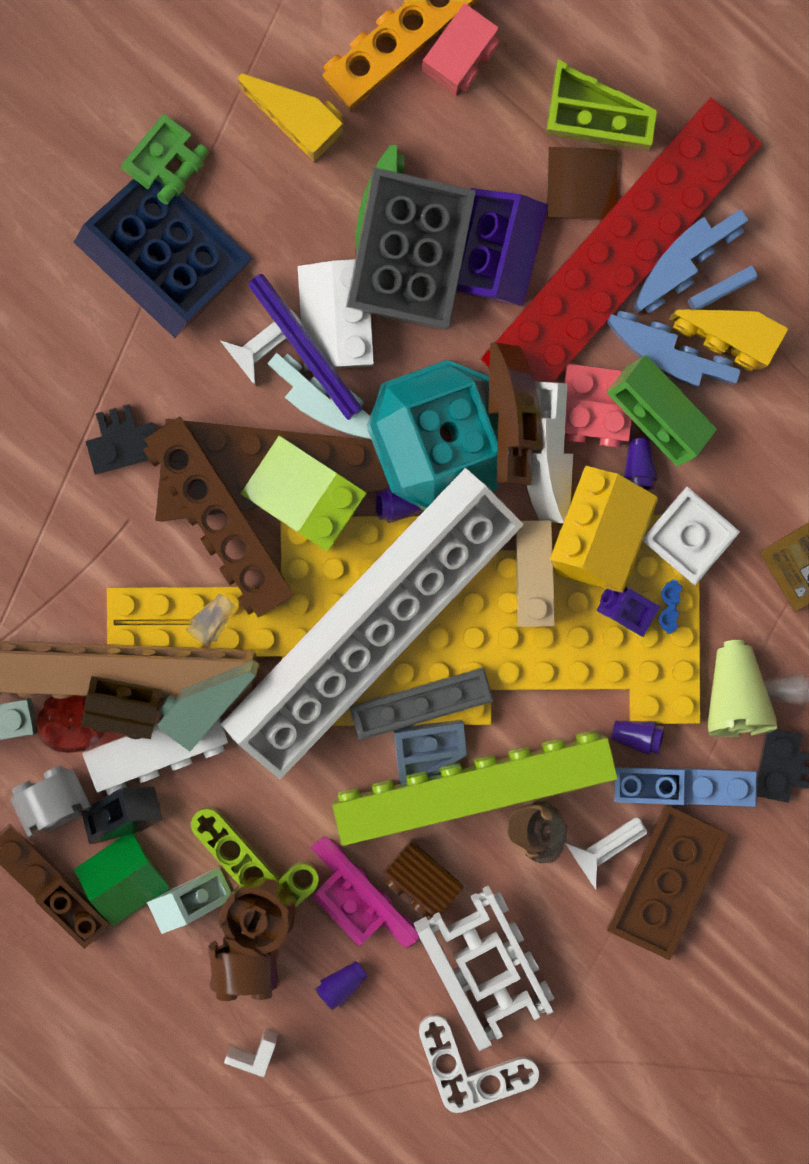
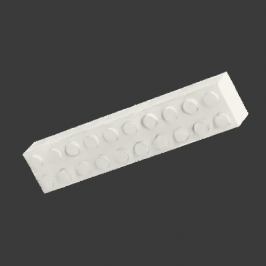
(372, 624)

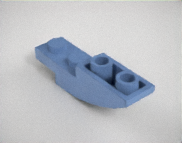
(675, 265)
(659, 345)
(686, 786)

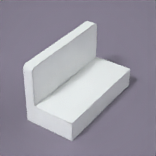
(250, 1062)

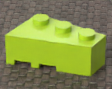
(596, 113)

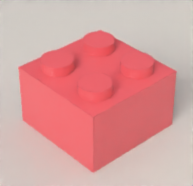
(460, 49)

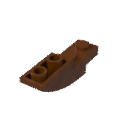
(519, 422)
(50, 887)

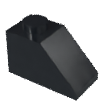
(122, 814)

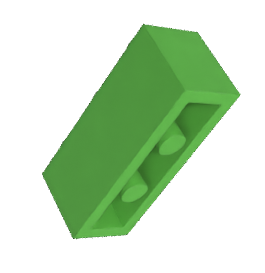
(661, 410)

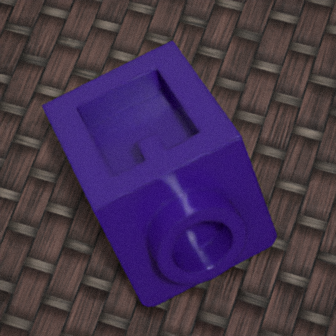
(628, 609)

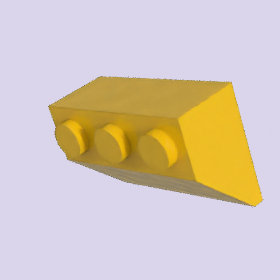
(603, 530)

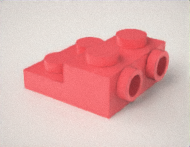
(591, 410)

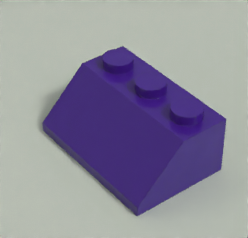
(501, 246)

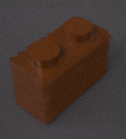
(422, 880)

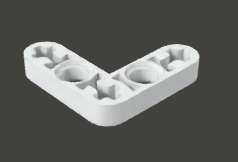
(471, 1082)

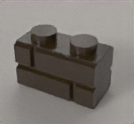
(120, 708)

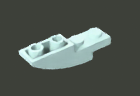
(311, 399)

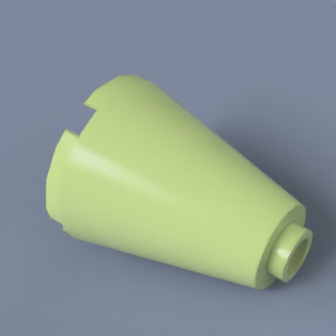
(739, 694)

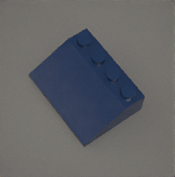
(162, 253)

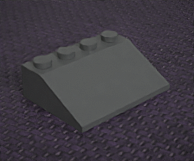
(410, 249)

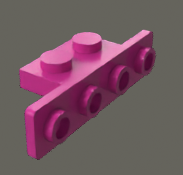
(355, 901)

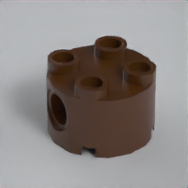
(257, 916)
(241, 974)

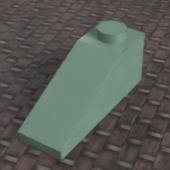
(202, 704)

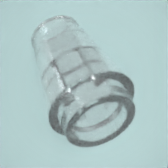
(211, 620)
(789, 689)

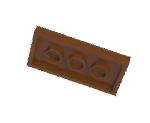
(667, 882)

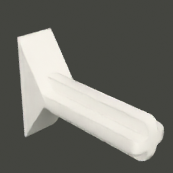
(256, 348)
(607, 847)

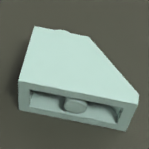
(189, 900)

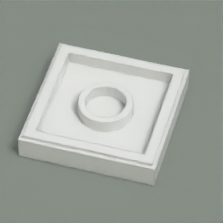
(690, 535)

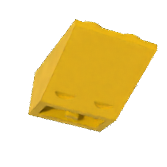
(743, 334)

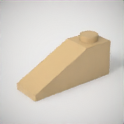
(534, 574)

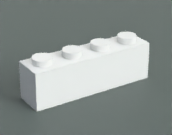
(130, 758)

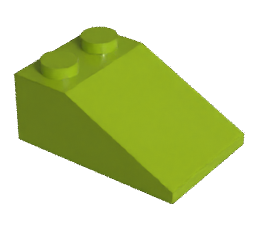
(303, 493)

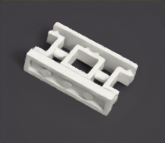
(461, 979)

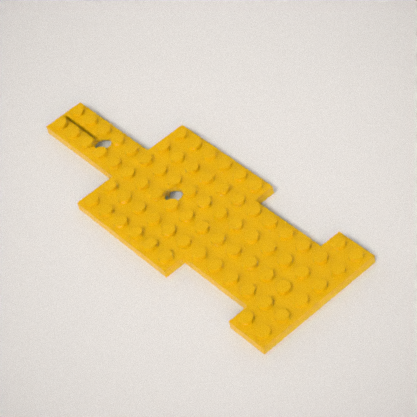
(468, 634)

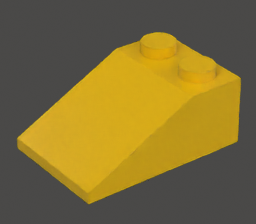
(300, 116)

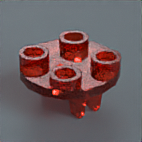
(55, 725)

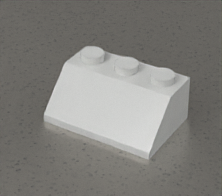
(337, 331)

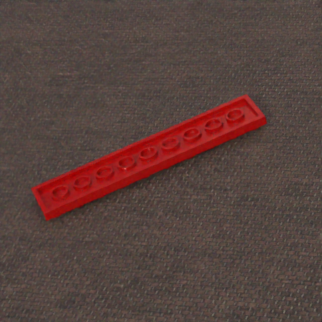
(629, 241)

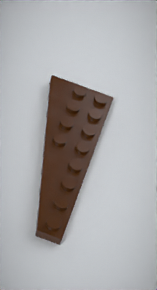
(240, 450)

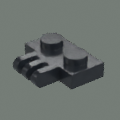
(120, 442)
(781, 765)

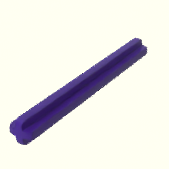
(305, 346)

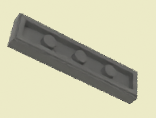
(421, 703)

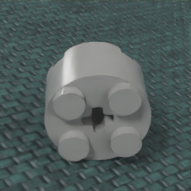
(50, 801)

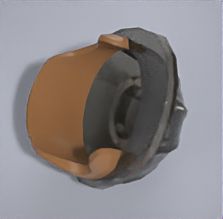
(538, 831)

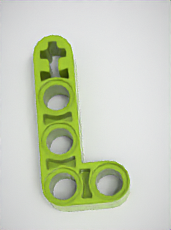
(248, 856)

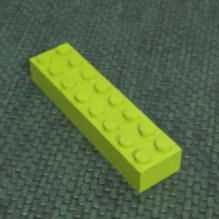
(473, 789)

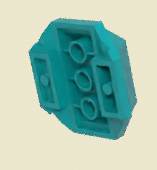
(408, 426)

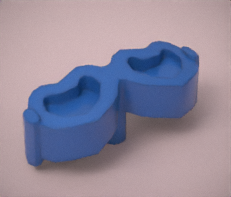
(671, 597)

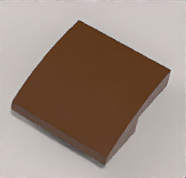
(581, 183)

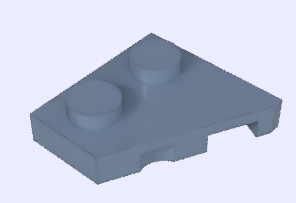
(428, 747)

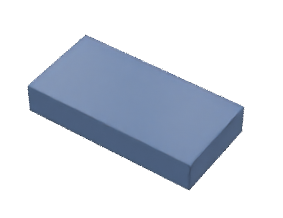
(722, 288)

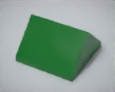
(121, 879)

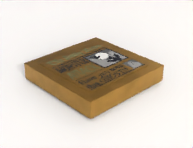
(789, 566)

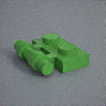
(155, 153)

